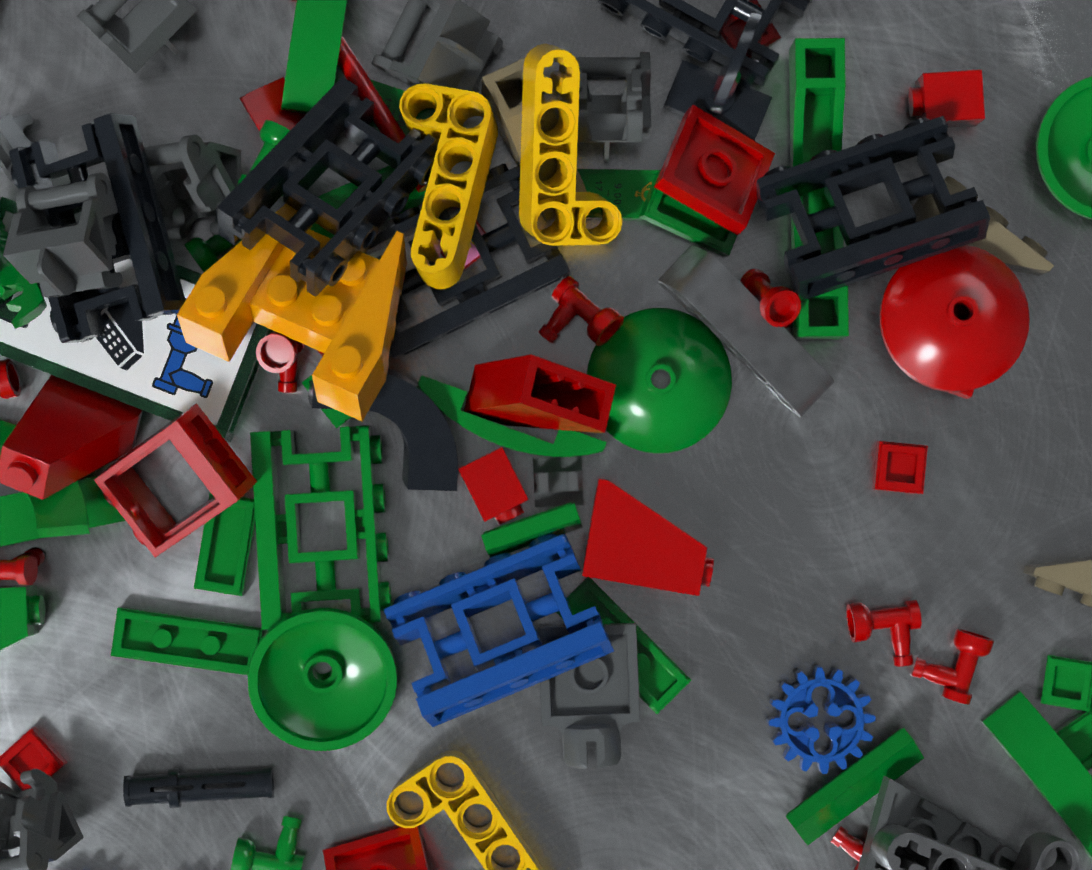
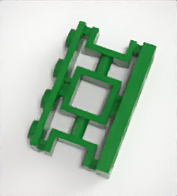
(278, 529)

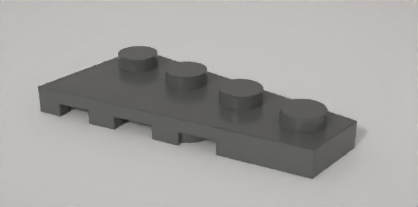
(905, 808)

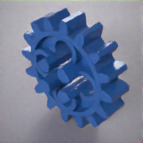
(801, 740)

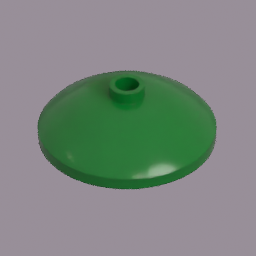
(1066, 148)
(698, 386)
(318, 708)

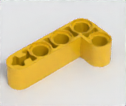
(558, 143)
(445, 188)
(455, 802)

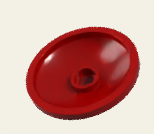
(932, 341)

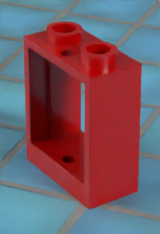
(207, 456)

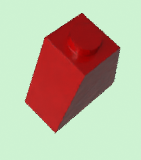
(539, 395)
(66, 438)
(641, 547)

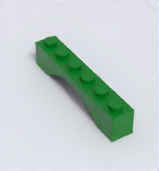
(816, 125)

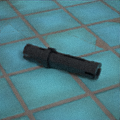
(140, 789)

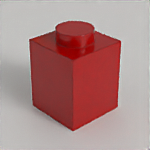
(951, 95)
(495, 486)

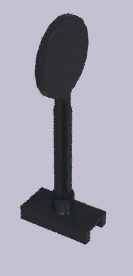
(722, 94)

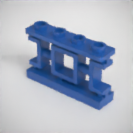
(510, 665)

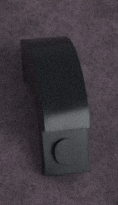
(428, 442)

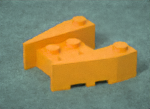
(345, 321)

